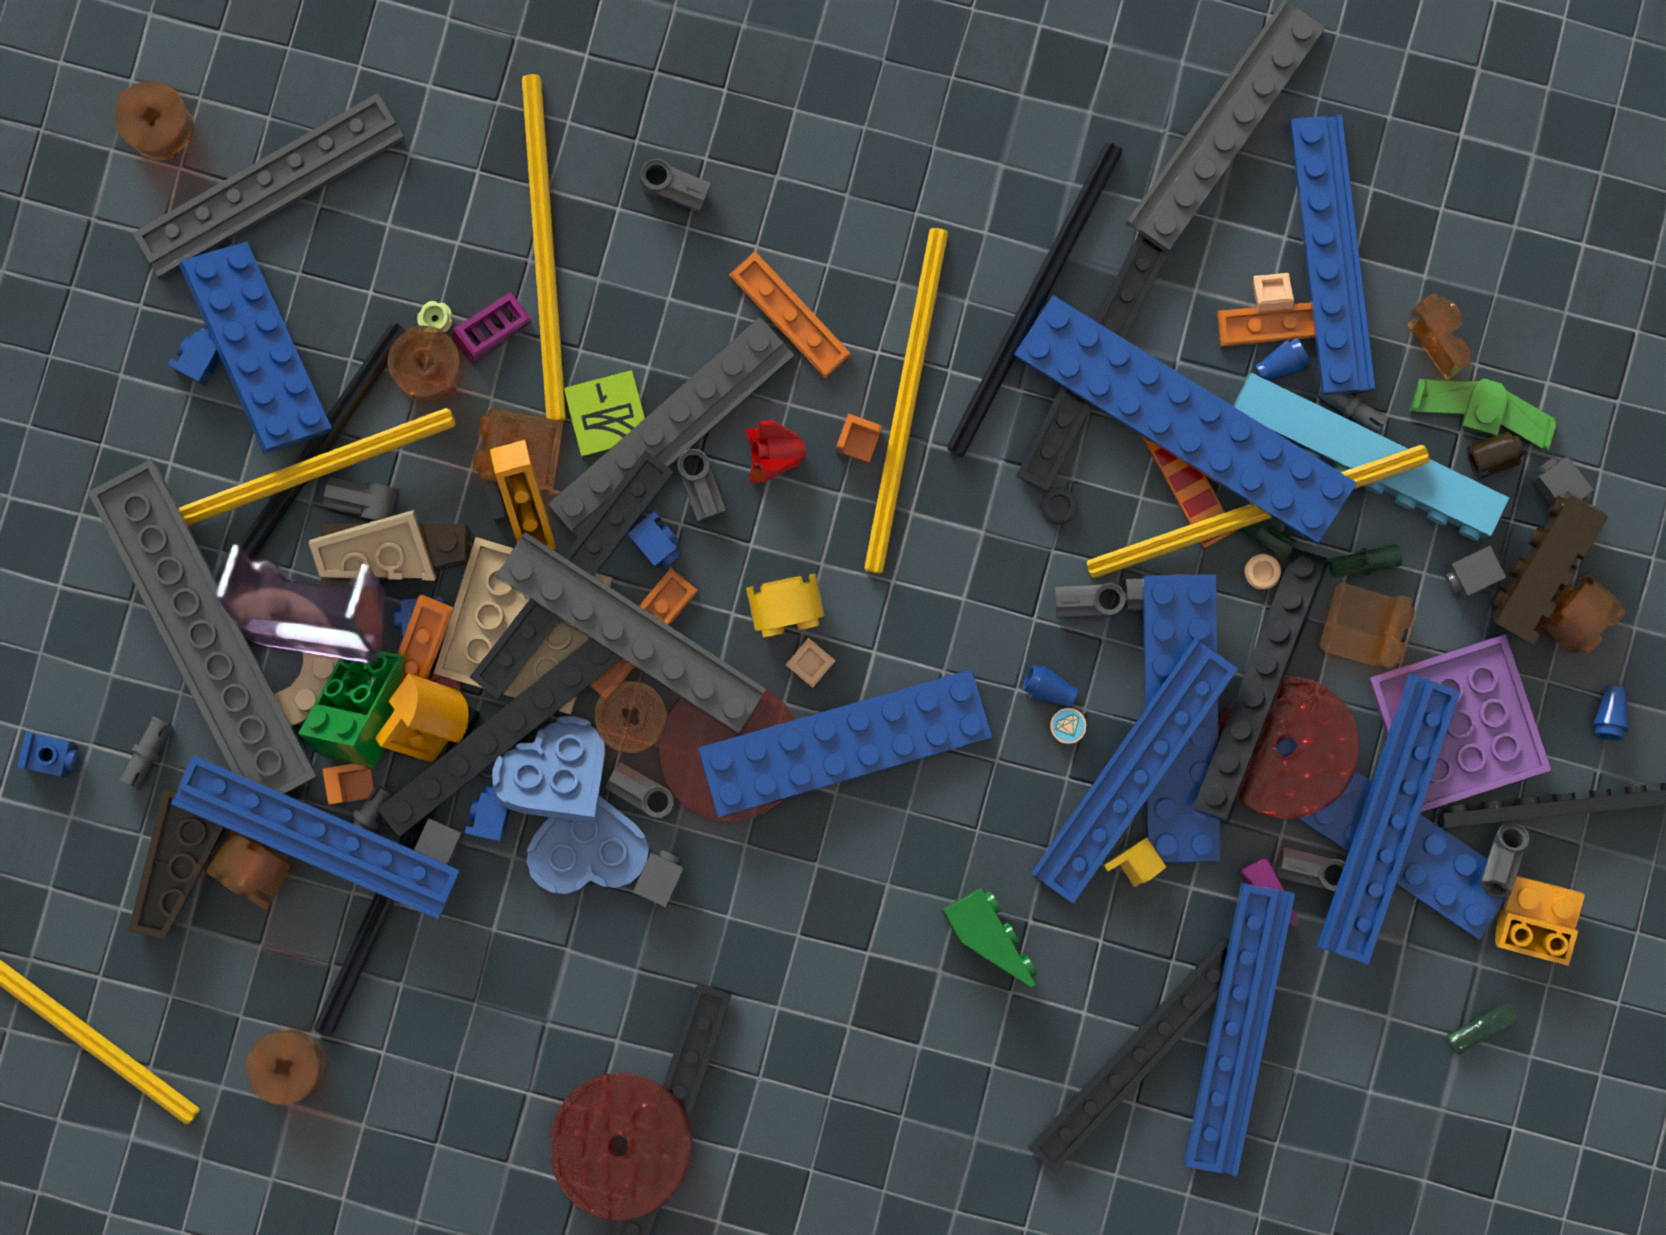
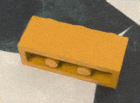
(522, 493)

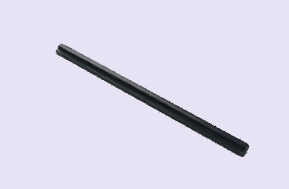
(1034, 299)
(338, 418)
(371, 927)

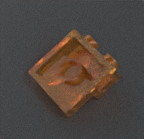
(1434, 328)
(507, 427)

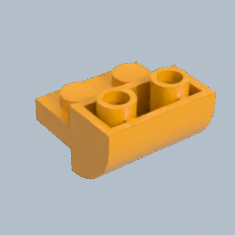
(424, 718)
(1539, 920)

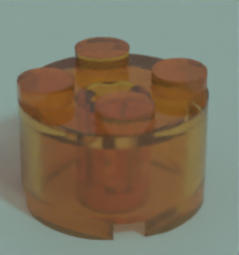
(139, 106)
(413, 349)
(1583, 615)
(610, 717)
(249, 869)
(265, 1063)

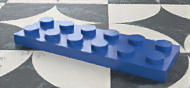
(255, 347)

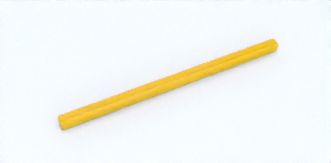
(543, 247)
(906, 401)
(318, 466)
(1241, 517)
(97, 1045)

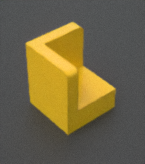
(1138, 862)

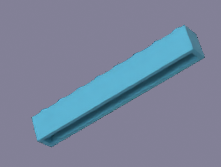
(1347, 445)

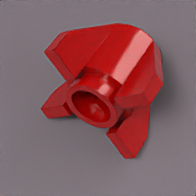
(773, 450)

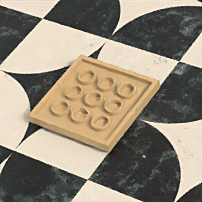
(485, 612)

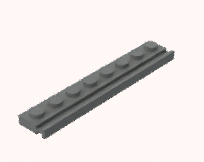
(1225, 126)
(269, 185)
(678, 420)
(630, 633)

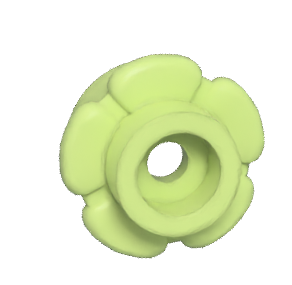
(433, 308)

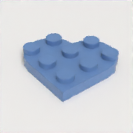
(555, 773)
(573, 852)

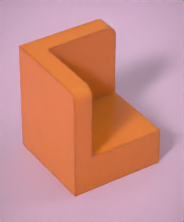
(858, 438)
(348, 783)

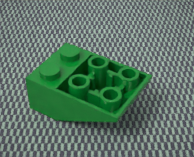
(354, 709)
(980, 929)

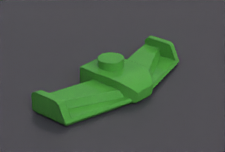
(1485, 409)

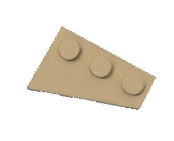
(389, 546)

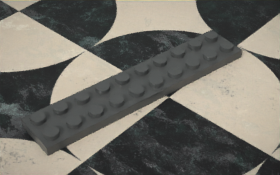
(199, 631)

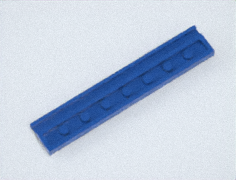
(1332, 255)
(1134, 770)
(1388, 819)
(315, 837)
(1239, 1029)

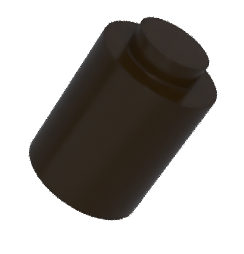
(1495, 455)

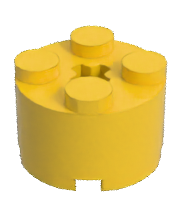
(786, 604)

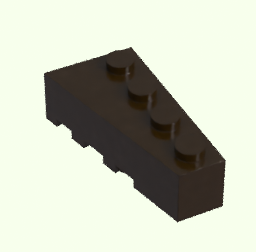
(446, 545)
(1547, 565)
(173, 865)

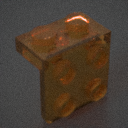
(1366, 626)

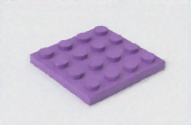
(1492, 725)

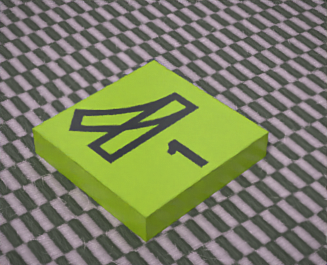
(604, 411)

